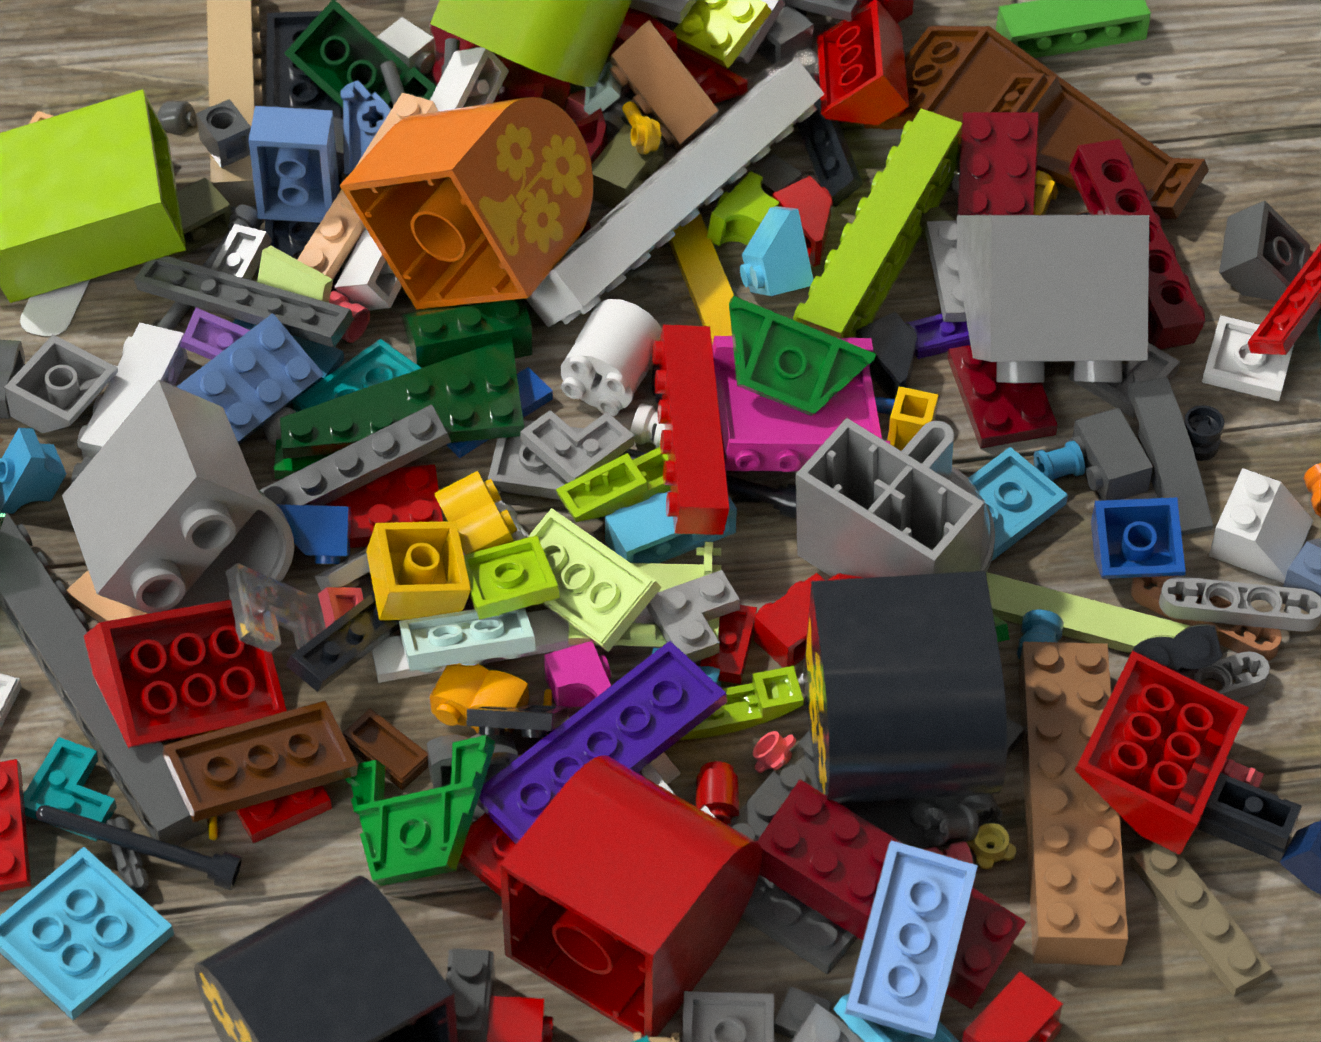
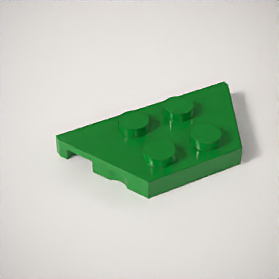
(789, 358)

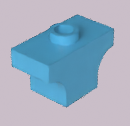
(28, 471)

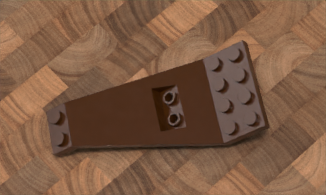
(985, 72)

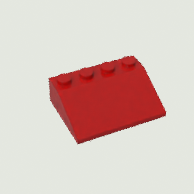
(181, 673)
(1160, 749)

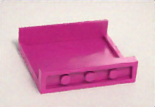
(775, 437)

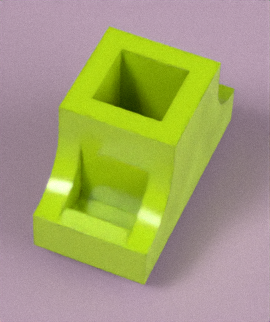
(740, 212)

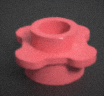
(773, 751)

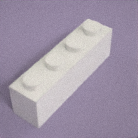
(146, 357)

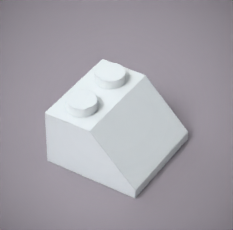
(1261, 527)

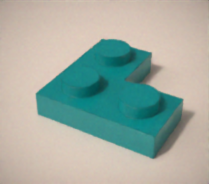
(61, 784)

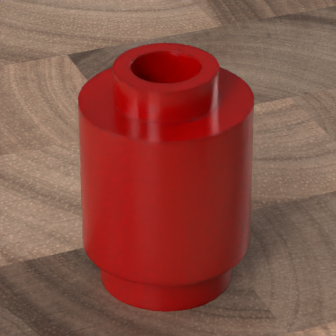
(718, 790)

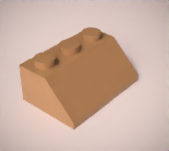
(662, 86)

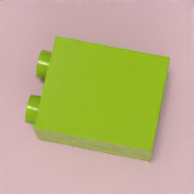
(85, 196)

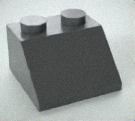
(1261, 252)

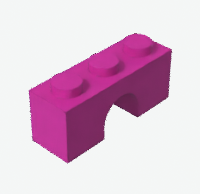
(576, 674)

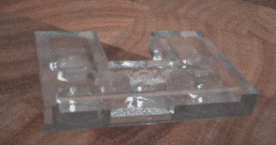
(265, 603)

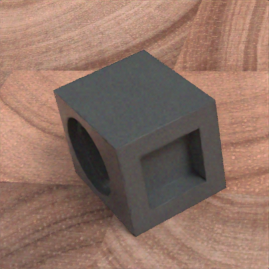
(224, 132)

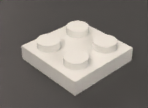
(1235, 368)

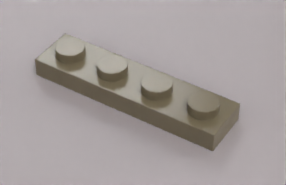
(1201, 918)

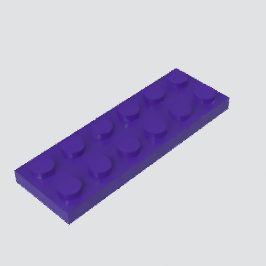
(627, 722)

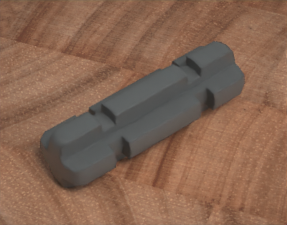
(129, 862)

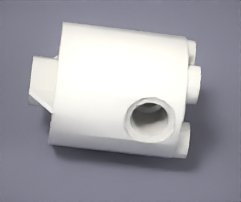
(610, 356)

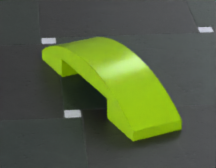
(748, 705)

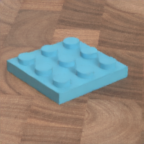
(80, 933)

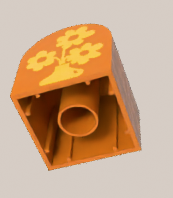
(475, 199)

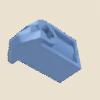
(360, 113)

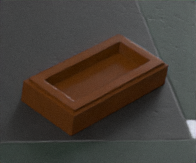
(378, 740)

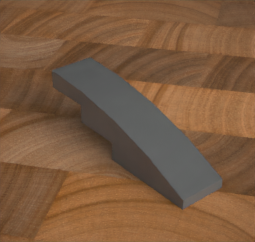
(1170, 452)

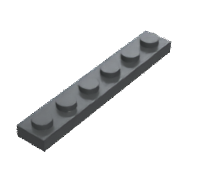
(244, 299)
(362, 461)

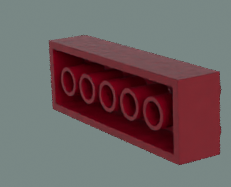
(835, 866)

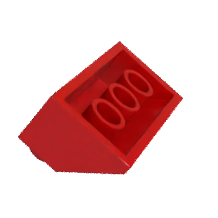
(863, 68)

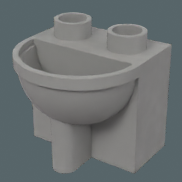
(174, 508)
(888, 509)

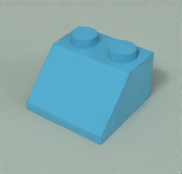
(777, 255)

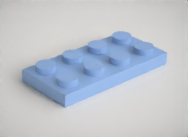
(911, 939)

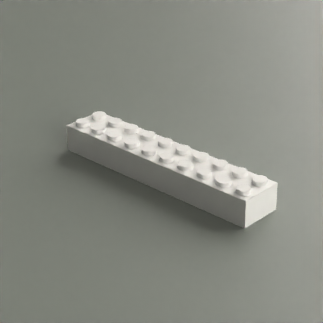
(675, 194)

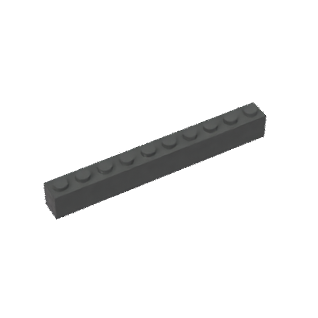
(57, 643)

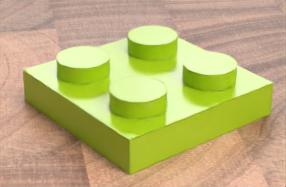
(510, 577)

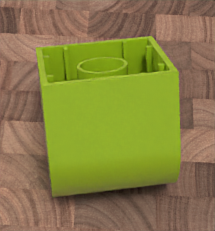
(549, 36)

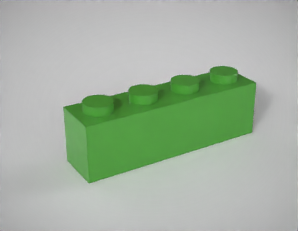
(1072, 25)

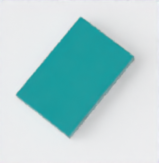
(366, 369)

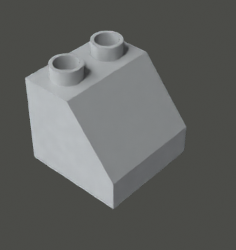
(1055, 292)

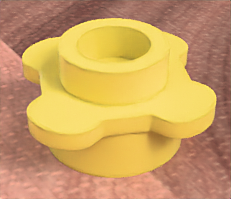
(994, 835)

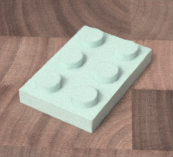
(465, 639)

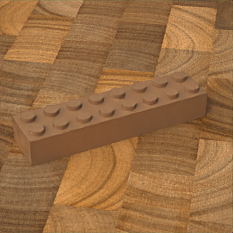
(1069, 826)

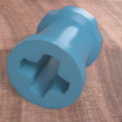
(1060, 461)

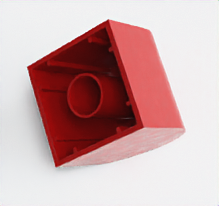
(624, 894)

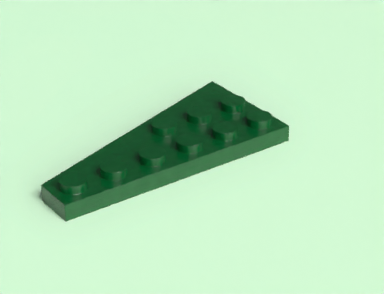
(470, 392)

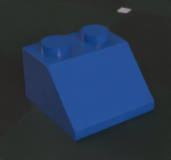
(1137, 538)

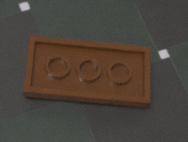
(259, 760)

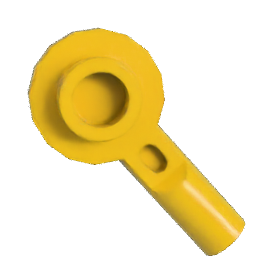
(644, 131)

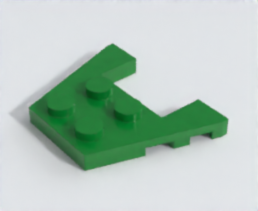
(421, 830)

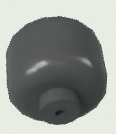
(177, 116)

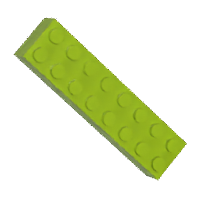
(884, 228)

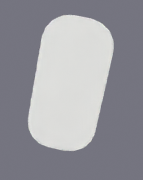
(53, 310)

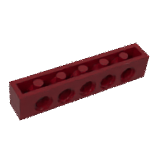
(1111, 187)

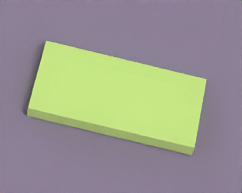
(596, 586)

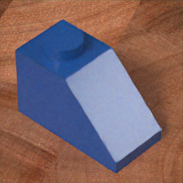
(320, 530)

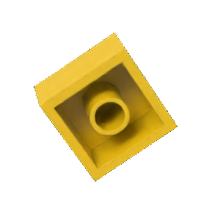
(417, 569)

